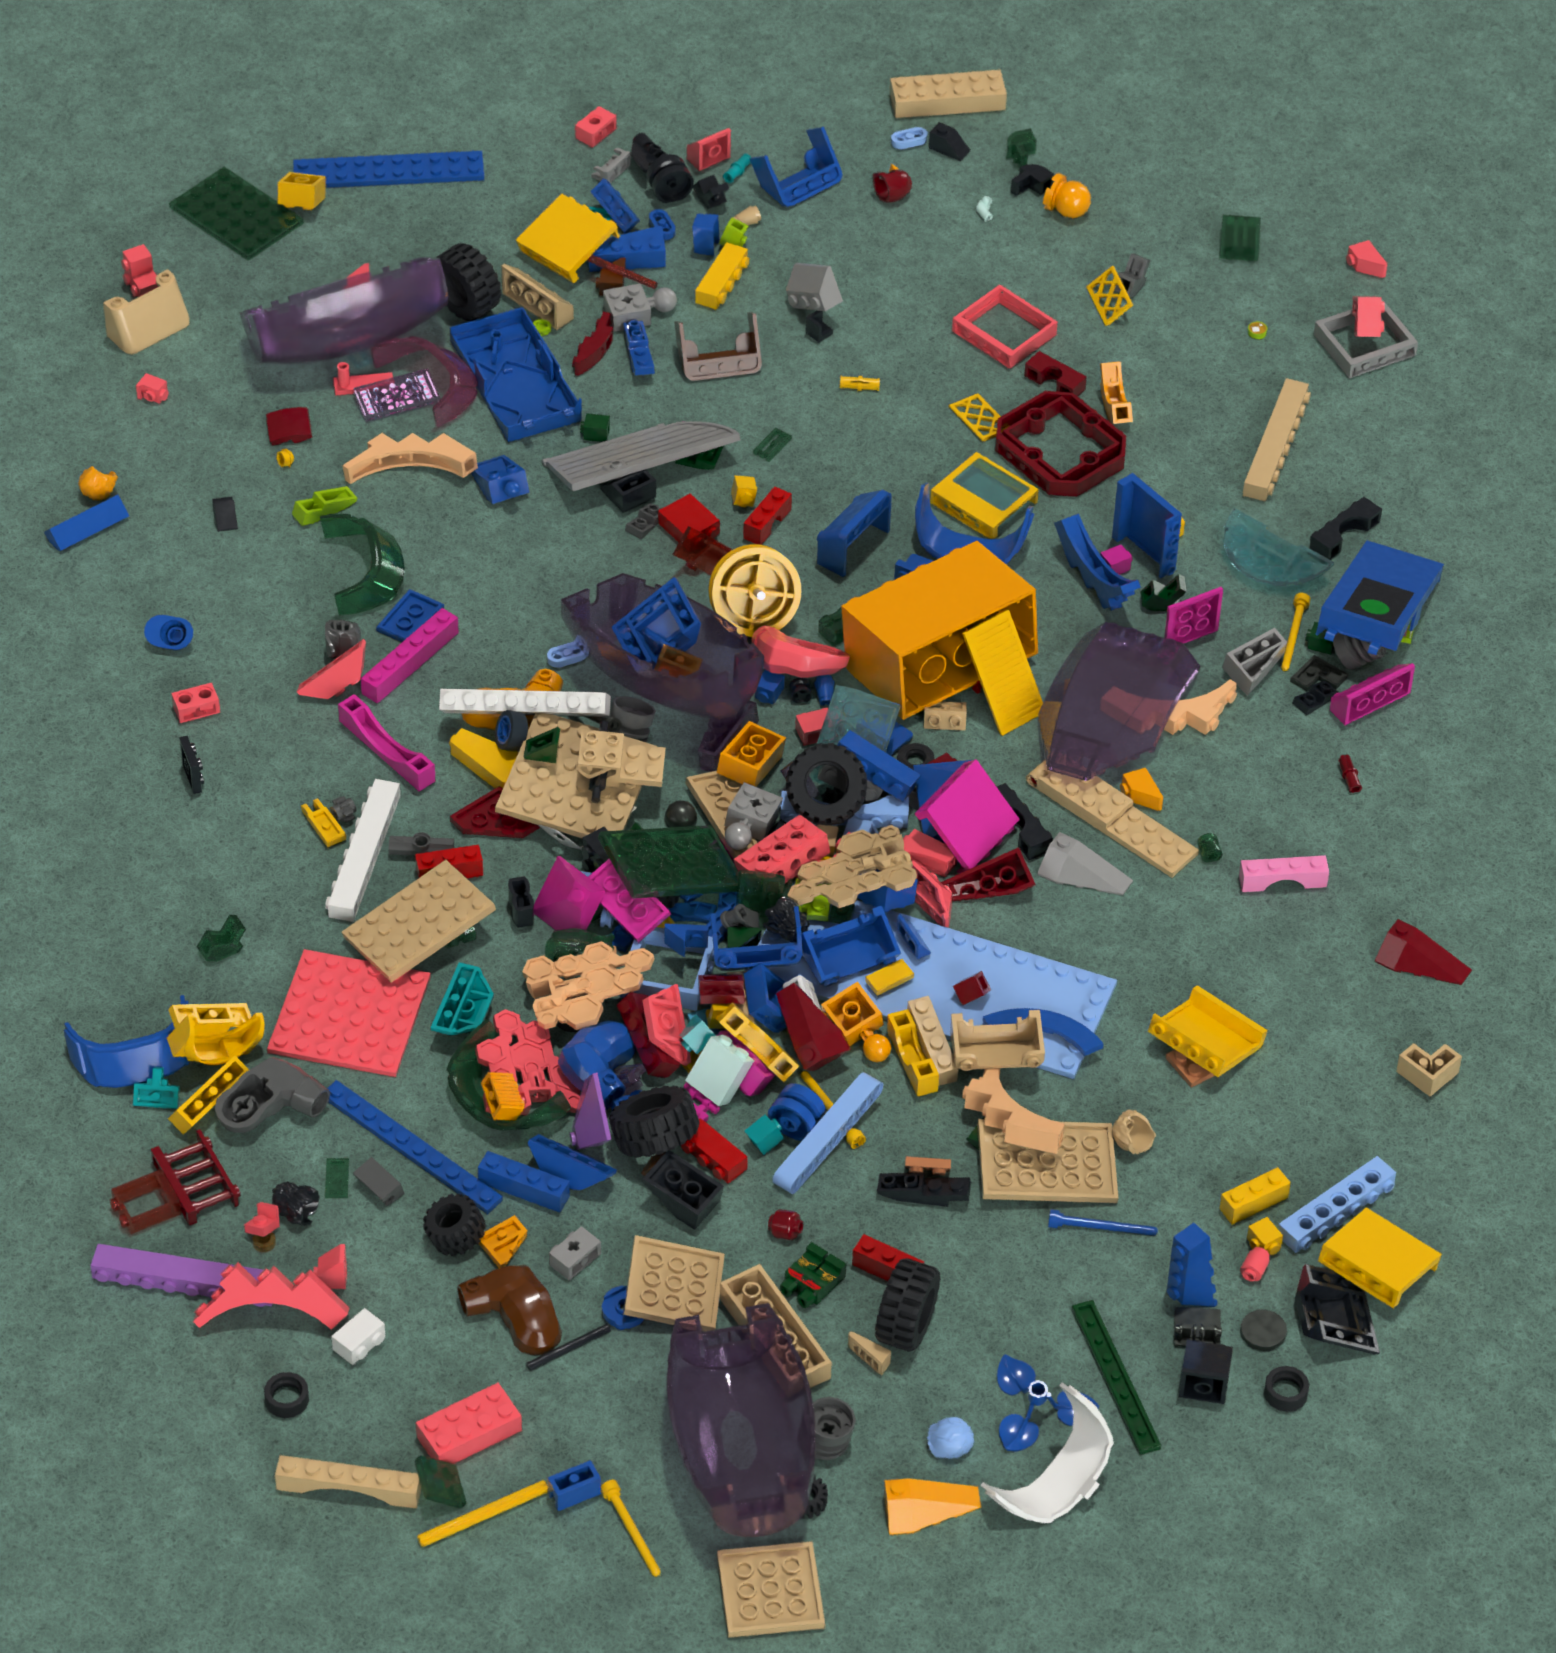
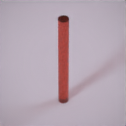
(623, 272)

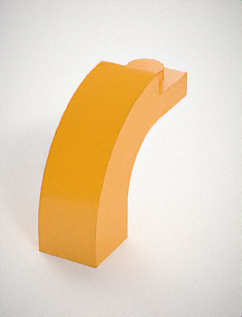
(1113, 395)

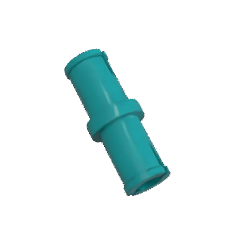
(737, 168)

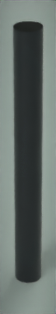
(567, 1347)

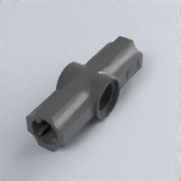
(419, 843)

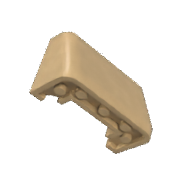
(148, 317)
(997, 1044)

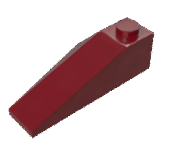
(996, 877)
(1416, 953)
(811, 1031)

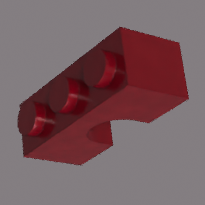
(1043, 367)

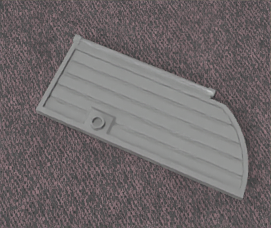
(637, 452)

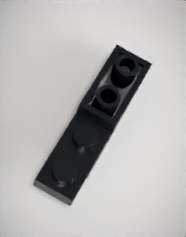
(922, 1190)

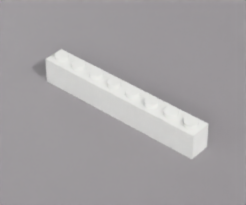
(528, 702)
(363, 850)

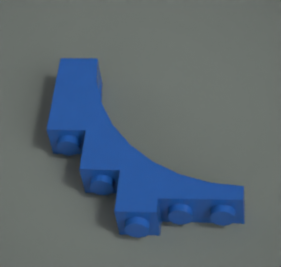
(1096, 573)

